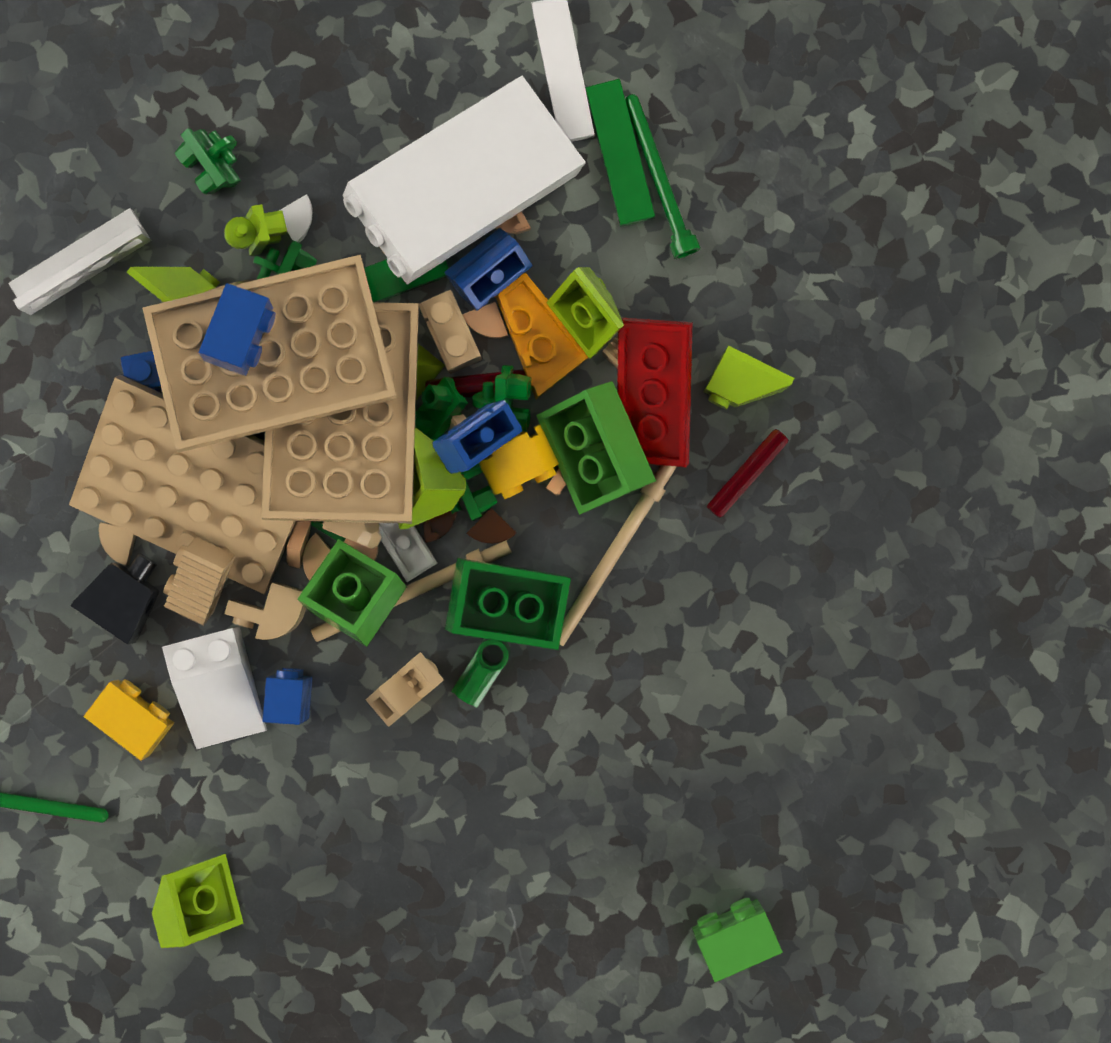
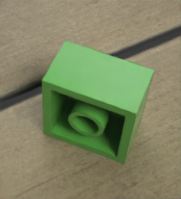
(352, 592)
(736, 938)

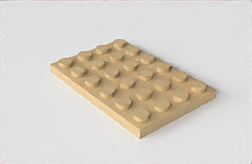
(313, 362)
(355, 460)
(172, 497)

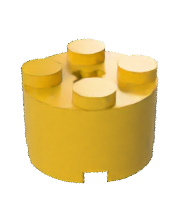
(519, 462)

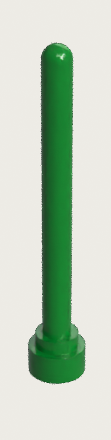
(682, 240)
(53, 807)

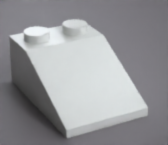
(215, 687)

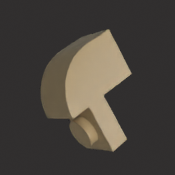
(277, 618)
(405, 689)

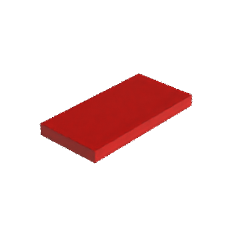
(657, 386)

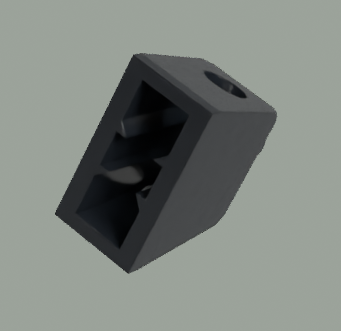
(120, 598)

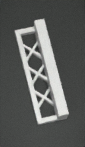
(79, 262)

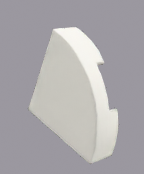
(298, 218)

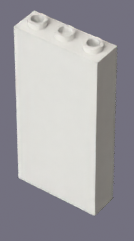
(462, 179)

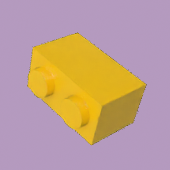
(129, 718)

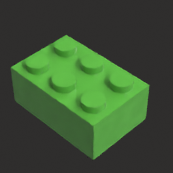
(596, 447)

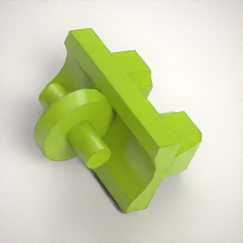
(255, 230)

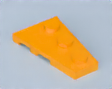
(538, 335)

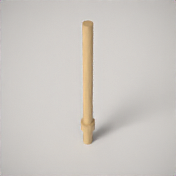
(651, 494)
(428, 583)

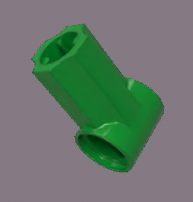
(480, 674)

